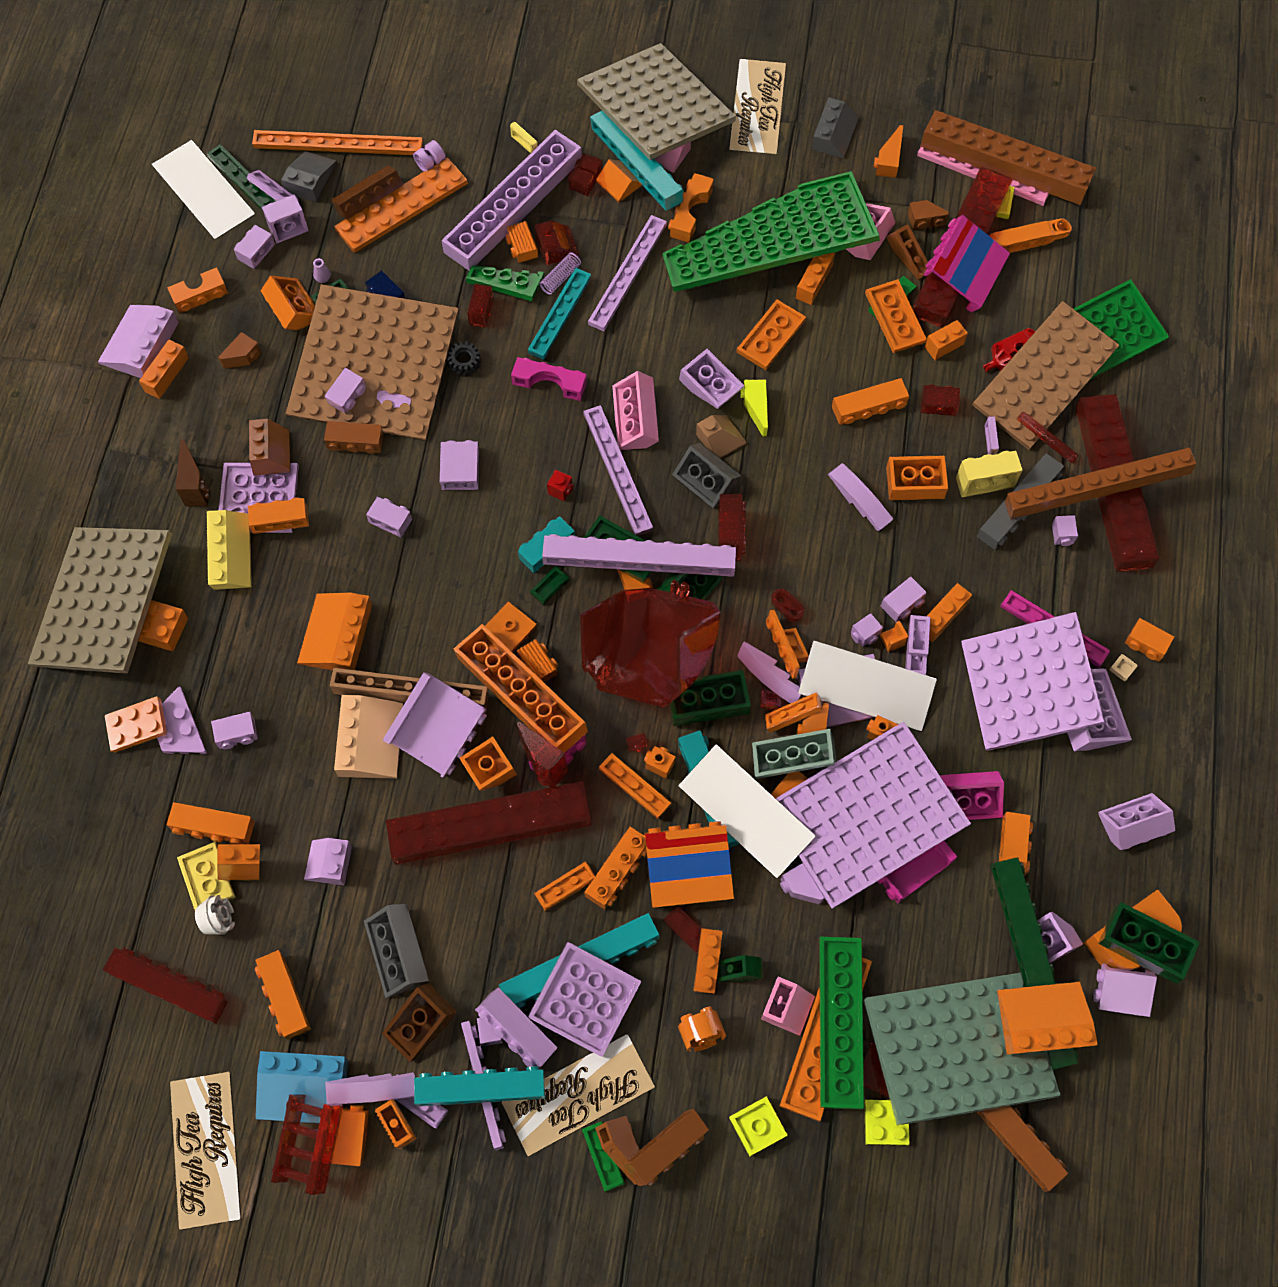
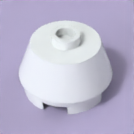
(214, 916)

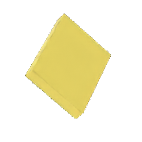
(201, 877)

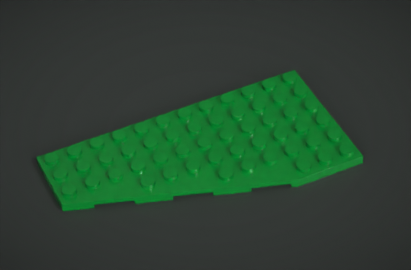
(801, 225)

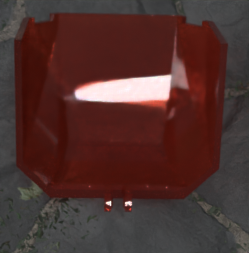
(648, 642)

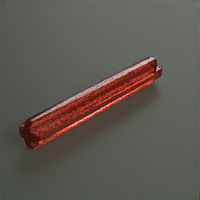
(1047, 437)

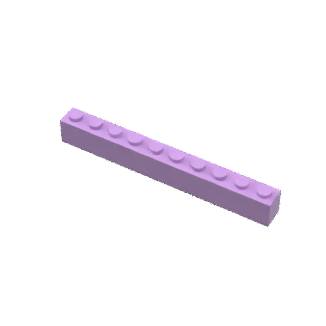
(639, 555)

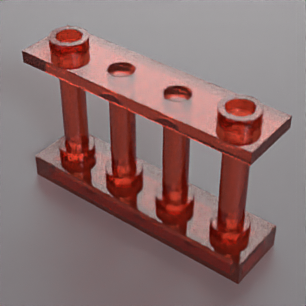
(324, 1146)

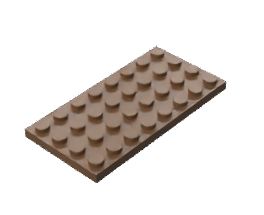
(1046, 373)

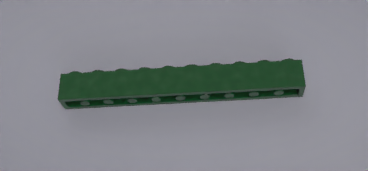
(1026, 937)

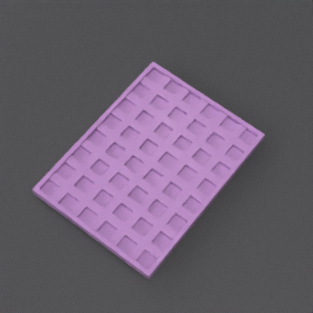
(872, 814)

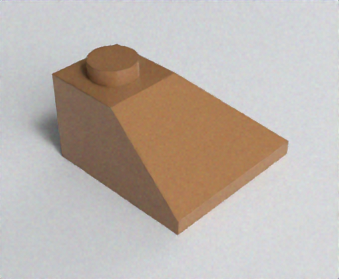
(719, 435)

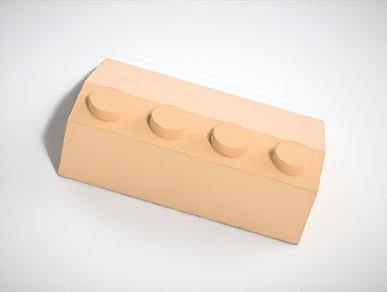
(361, 735)

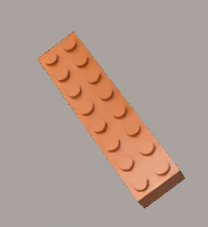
(520, 689)

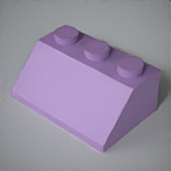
(1137, 821)

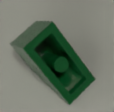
(739, 969)

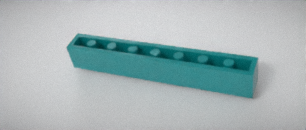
(647, 172)
(607, 947)

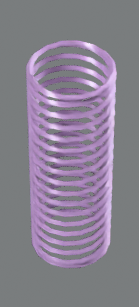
(563, 266)

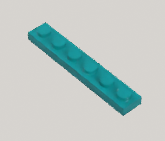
(559, 313)

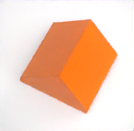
(617, 180)

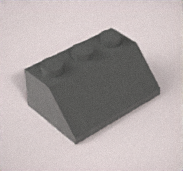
(835, 128)
(705, 474)

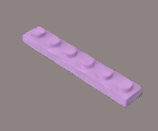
(491, 1114)

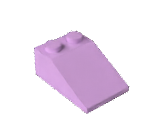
(710, 379)

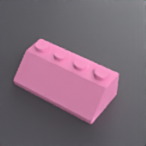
(635, 412)

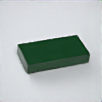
(549, 585)

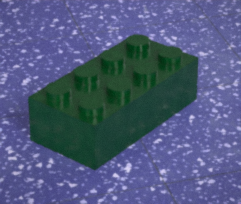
(712, 699)
(1149, 943)

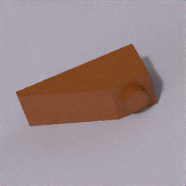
(908, 250)

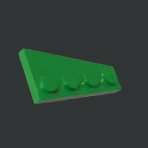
(516, 284)

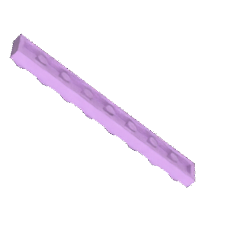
(627, 273)
(618, 471)

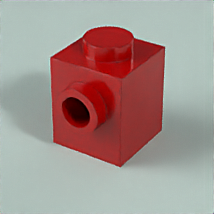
(560, 485)

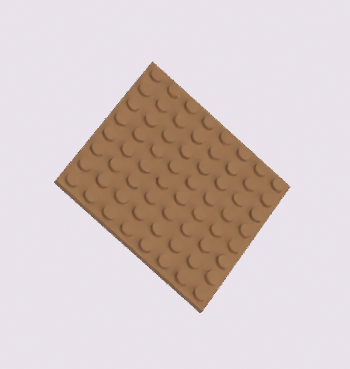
(388, 343)

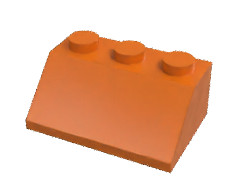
(289, 301)

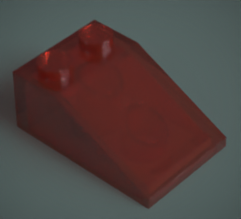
(545, 758)

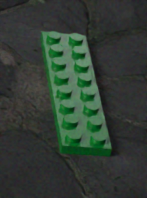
(841, 1023)

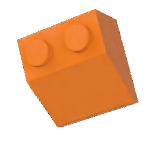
(488, 765)

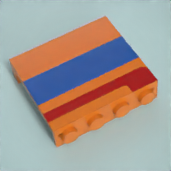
(689, 864)

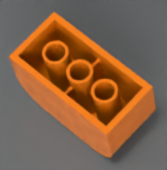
(1154, 906)

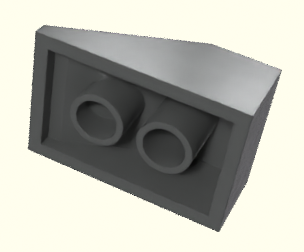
(308, 175)

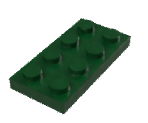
(604, 529)

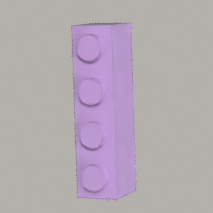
(515, 1028)

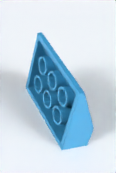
(294, 1074)

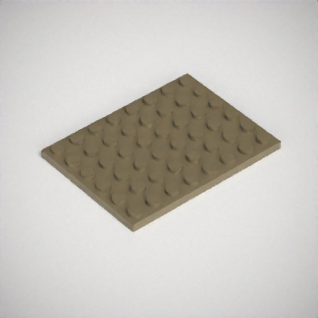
(656, 101)
(100, 599)

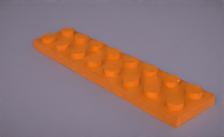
(401, 205)
(803, 1085)

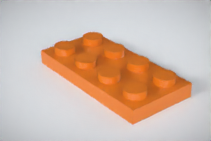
(895, 316)
(771, 334)

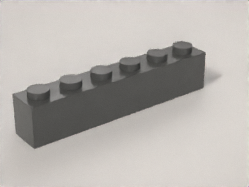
(999, 525)

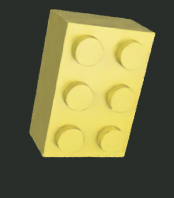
(988, 473)

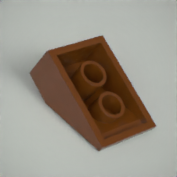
(189, 482)
(419, 1021)

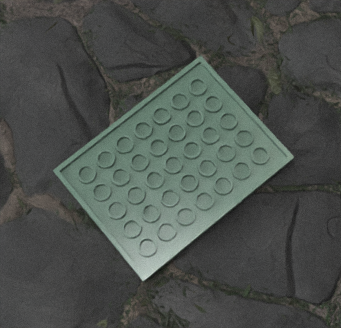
(949, 1053)

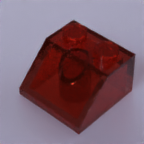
(554, 241)

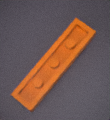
(634, 786)

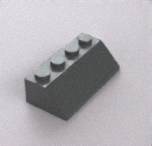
(396, 950)

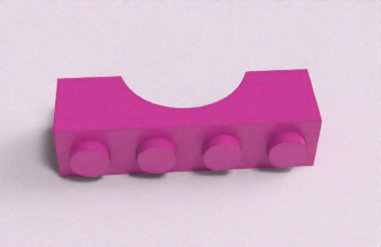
(530, 372)

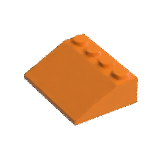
(335, 631)
(1045, 1018)

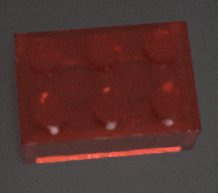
(732, 523)

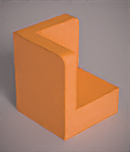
(894, 637)

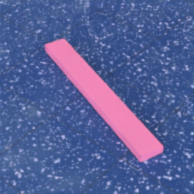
(1021, 190)

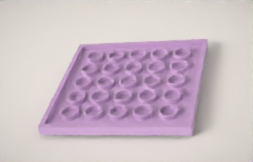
(1032, 682)

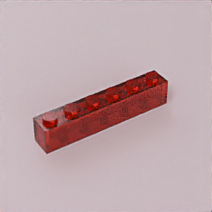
(165, 985)

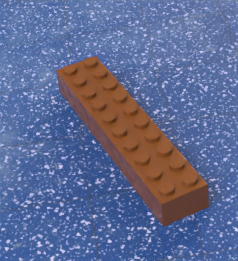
(1008, 156)

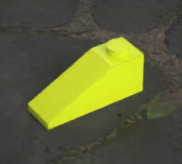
(756, 403)

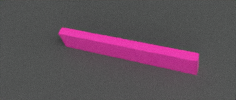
(1031, 613)

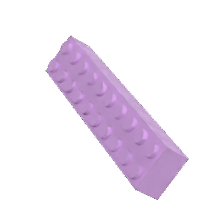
(511, 200)

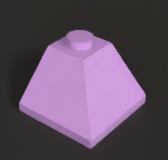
(1058, 936)

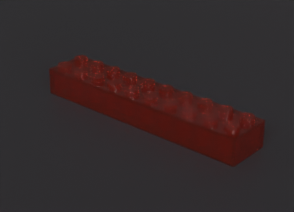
(981, 208)
(1125, 511)
(488, 822)

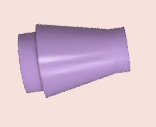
(321, 272)

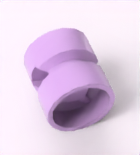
(429, 156)

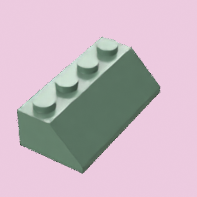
(794, 753)

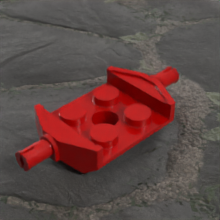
(1006, 349)

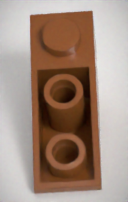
(618, 1142)

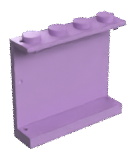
(436, 724)

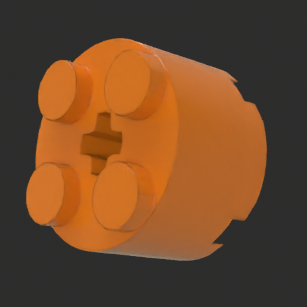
(701, 1029)

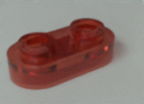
(788, 605)

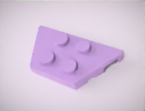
(181, 728)

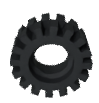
(468, 367)

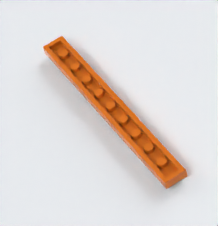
(336, 142)

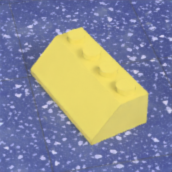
(228, 550)

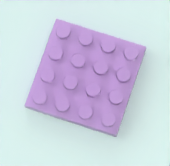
(243, 489)
(584, 999)

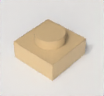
(1123, 667)

